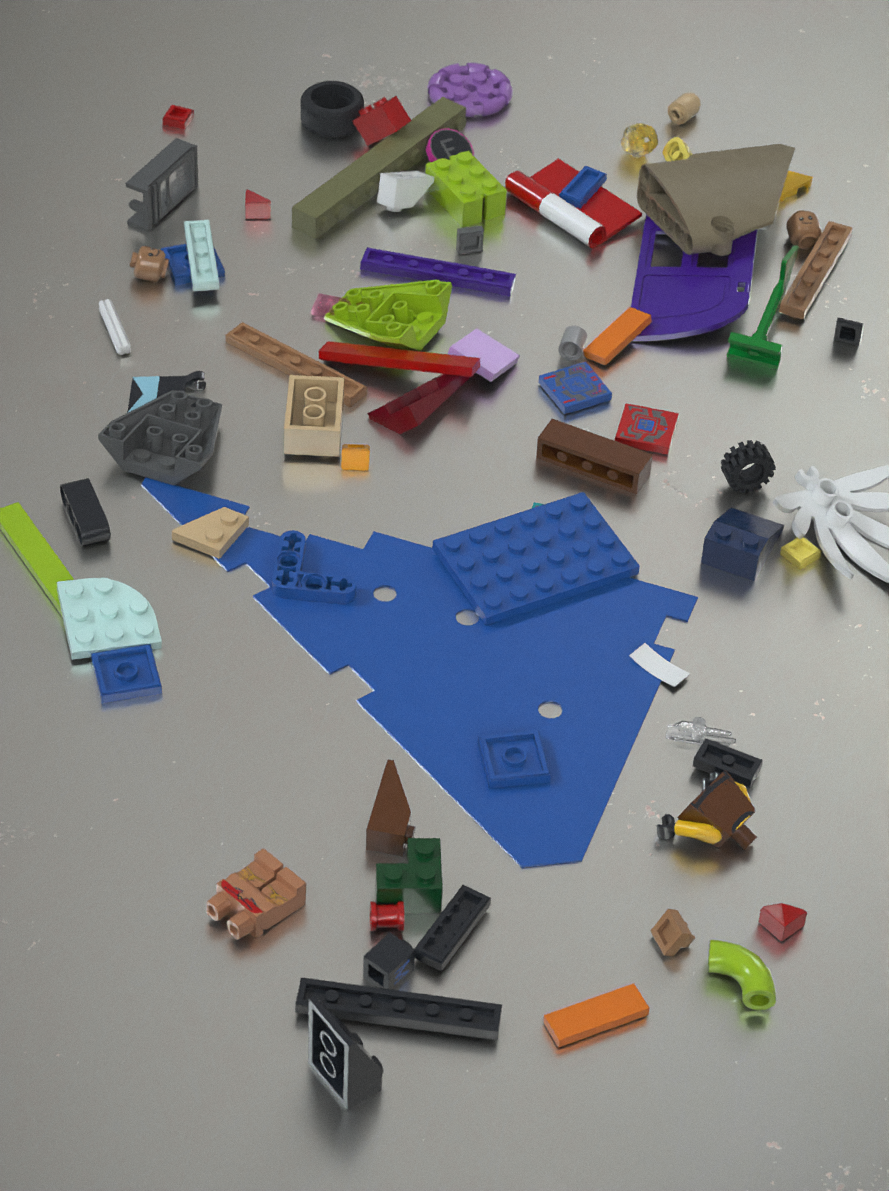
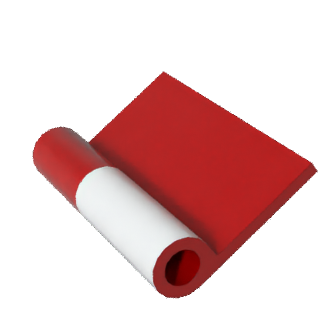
(592, 224)

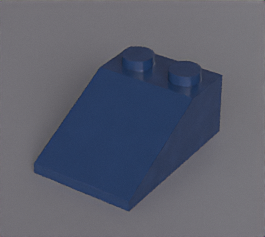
(740, 543)

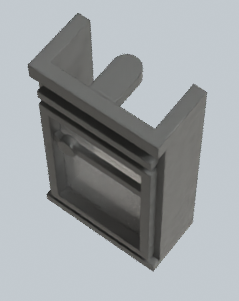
(163, 183)

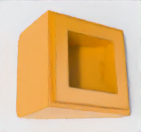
(355, 457)

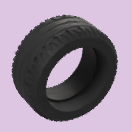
(331, 108)

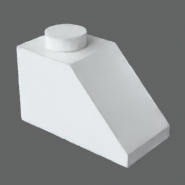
(402, 189)

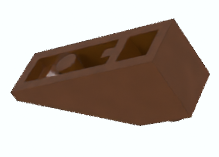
(390, 817)

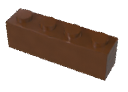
(594, 456)

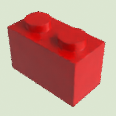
(381, 120)

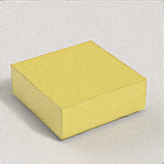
(800, 552)

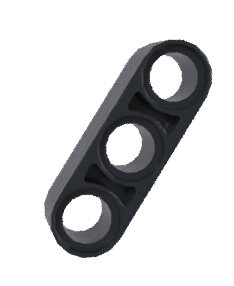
(85, 512)

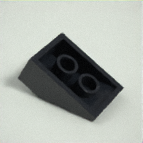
(341, 1057)

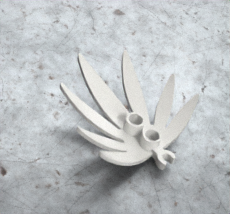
(831, 509)

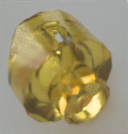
(634, 142)

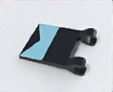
(151, 387)

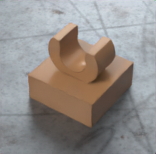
(672, 933)

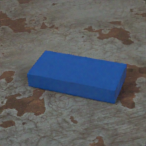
(583, 186)

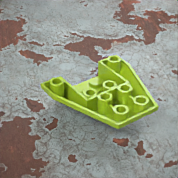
(395, 314)

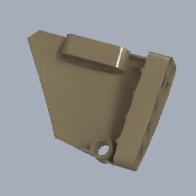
(715, 195)

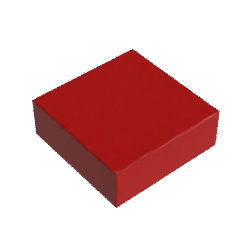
(178, 117)

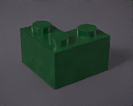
(414, 882)

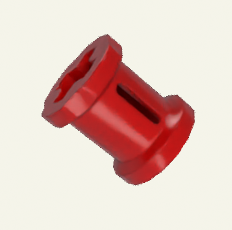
(387, 916)

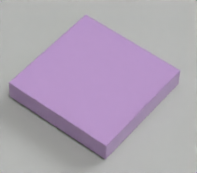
(493, 355)

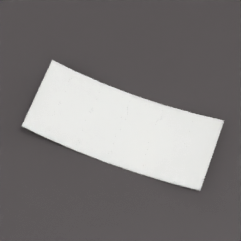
(658, 666)

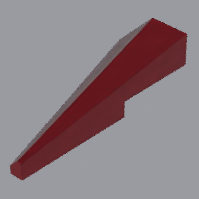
(417, 404)

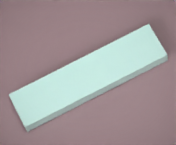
(201, 255)

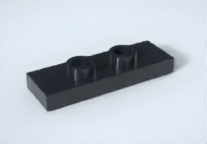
(452, 927)

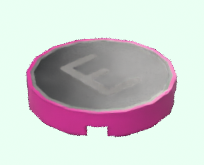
(447, 143)

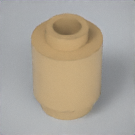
(684, 108)

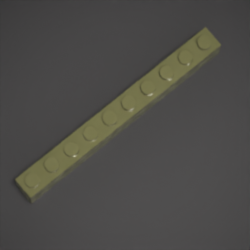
(361, 178)

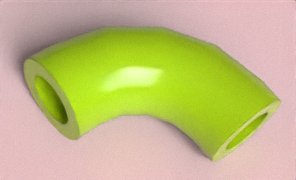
(746, 969)

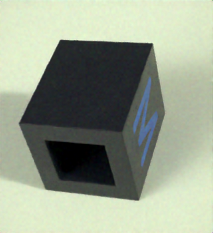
(389, 962)

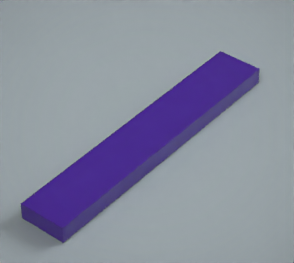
(432, 269)

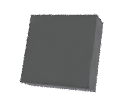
(469, 239)

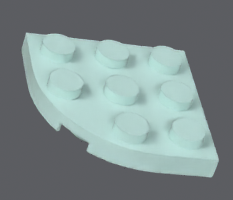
(105, 616)

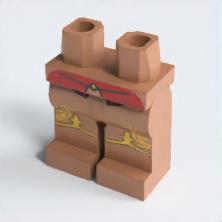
(257, 896)

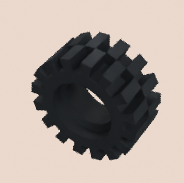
(743, 456)

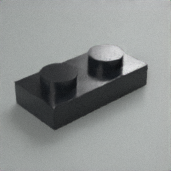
(718, 757)

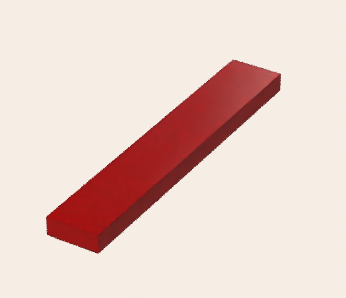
(399, 359)

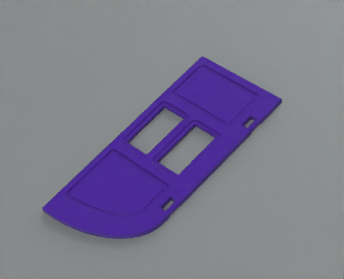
(691, 297)

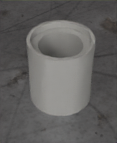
(572, 343)

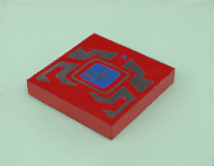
(647, 428)

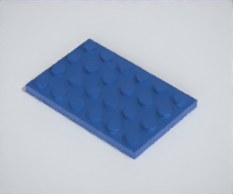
(535, 558)

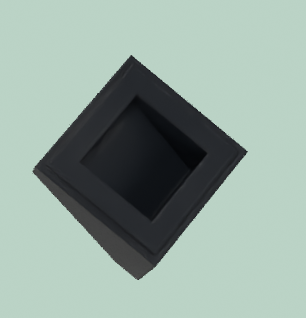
(848, 331)

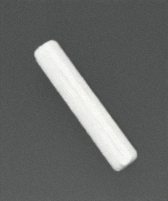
(114, 327)

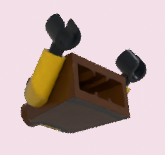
(714, 814)

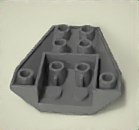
(164, 437)

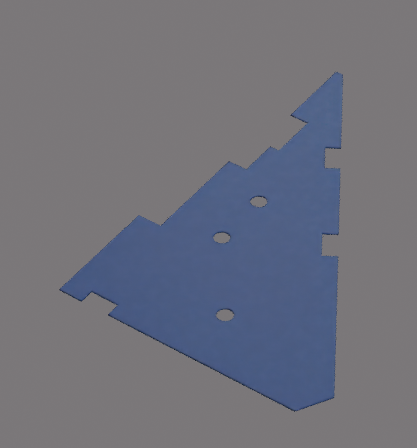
(453, 681)

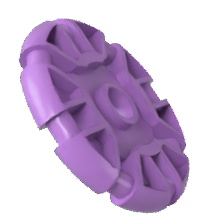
(471, 88)

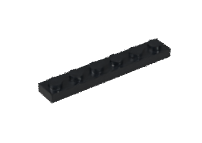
(402, 1008)

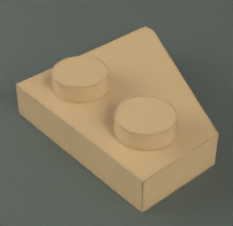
(212, 532)

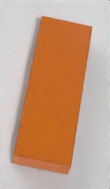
(617, 336)
(596, 1015)

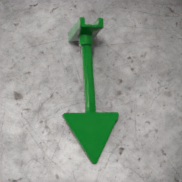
(757, 348)

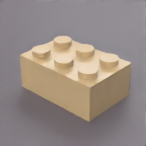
(314, 415)

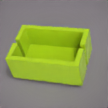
(461, 187)

